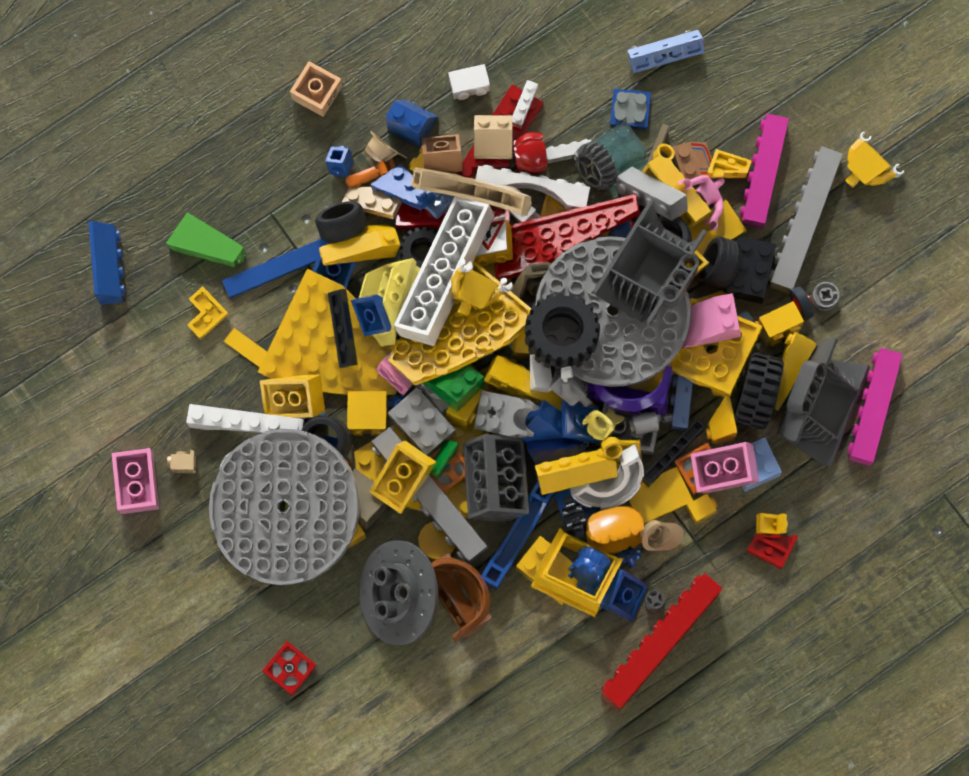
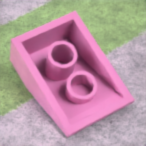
(712, 321)

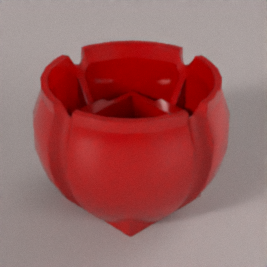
(530, 153)

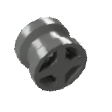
(656, 597)

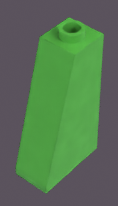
(205, 242)

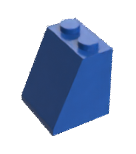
(410, 122)

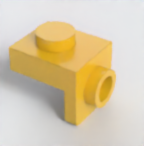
(771, 524)

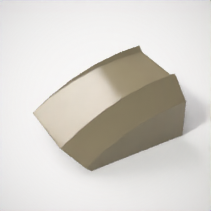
(529, 281)

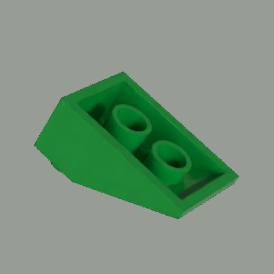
(457, 386)

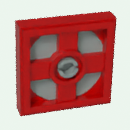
(289, 668)

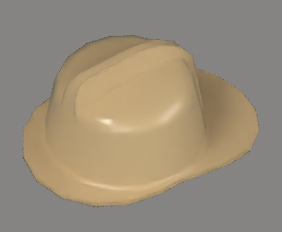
(380, 150)
(661, 536)

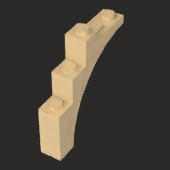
(473, 189)

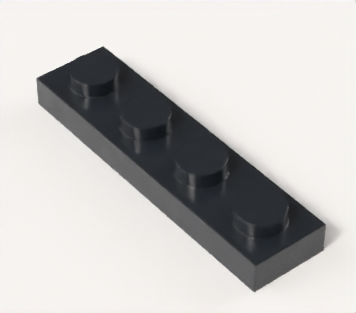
(342, 328)

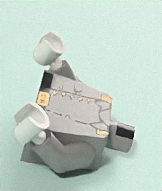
(570, 387)

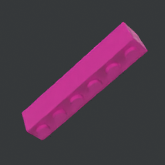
(764, 171)
(875, 406)

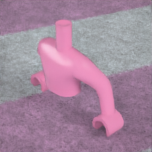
(708, 193)

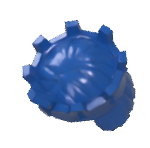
(590, 568)

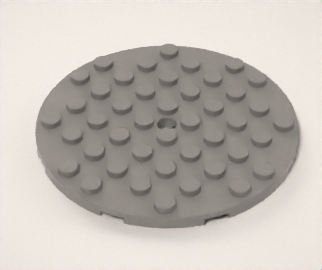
(626, 347)
(320, 498)

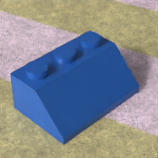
(545, 423)

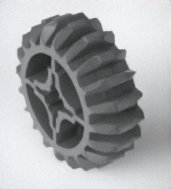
(596, 166)

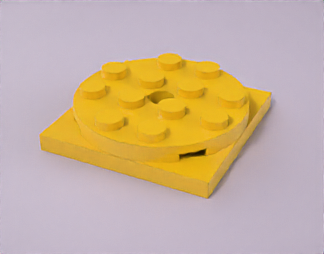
(722, 368)

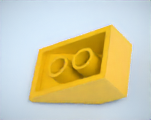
(293, 396)
(402, 476)
(532, 559)

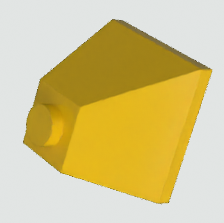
(722, 424)

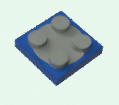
(630, 107)

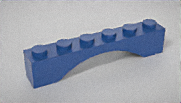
(516, 539)

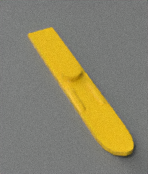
(246, 347)

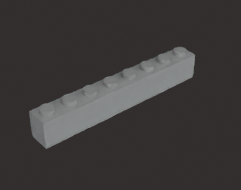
(805, 221)
(438, 506)

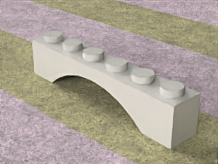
(567, 194)
(226, 419)

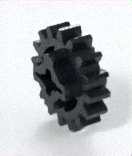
(574, 516)

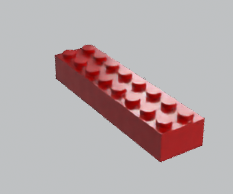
(662, 641)

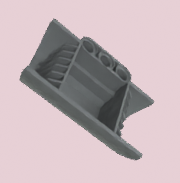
(647, 269)
(822, 403)

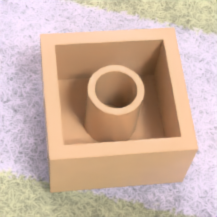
(316, 89)

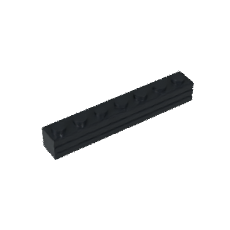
(673, 452)

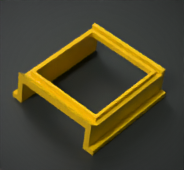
(568, 593)

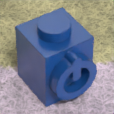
(339, 161)

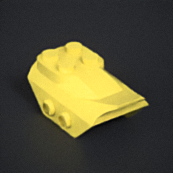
(393, 284)

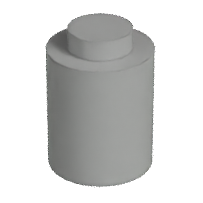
(644, 423)

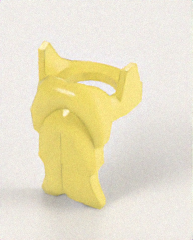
(604, 425)

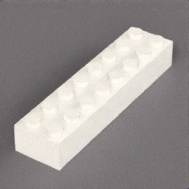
(431, 292)

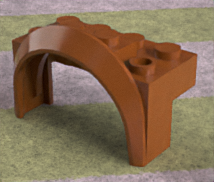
(459, 607)

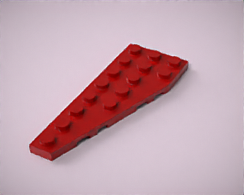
(551, 235)

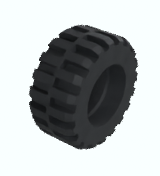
(562, 307)
(758, 390)

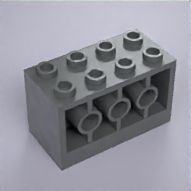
(496, 478)

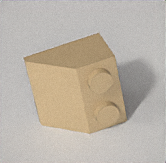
(492, 137)

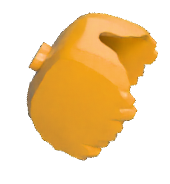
(615, 529)

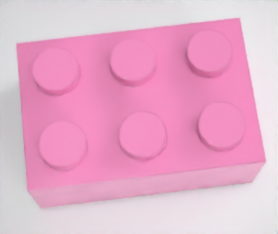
(725, 468)
(135, 481)

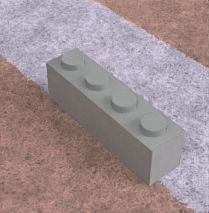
(666, 199)

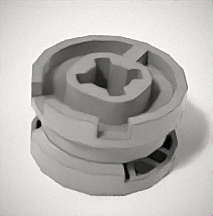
(825, 296)

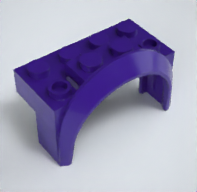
(634, 400)

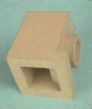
(182, 462)

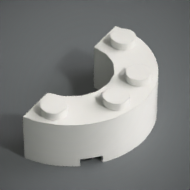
(616, 490)

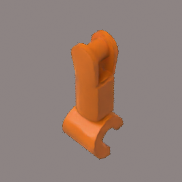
(369, 175)

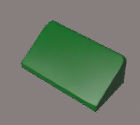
(444, 457)

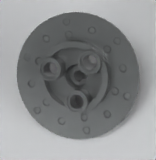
(398, 592)

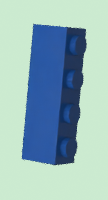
(106, 262)

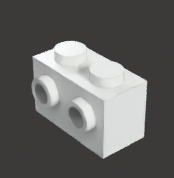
(469, 82)

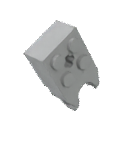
(504, 414)

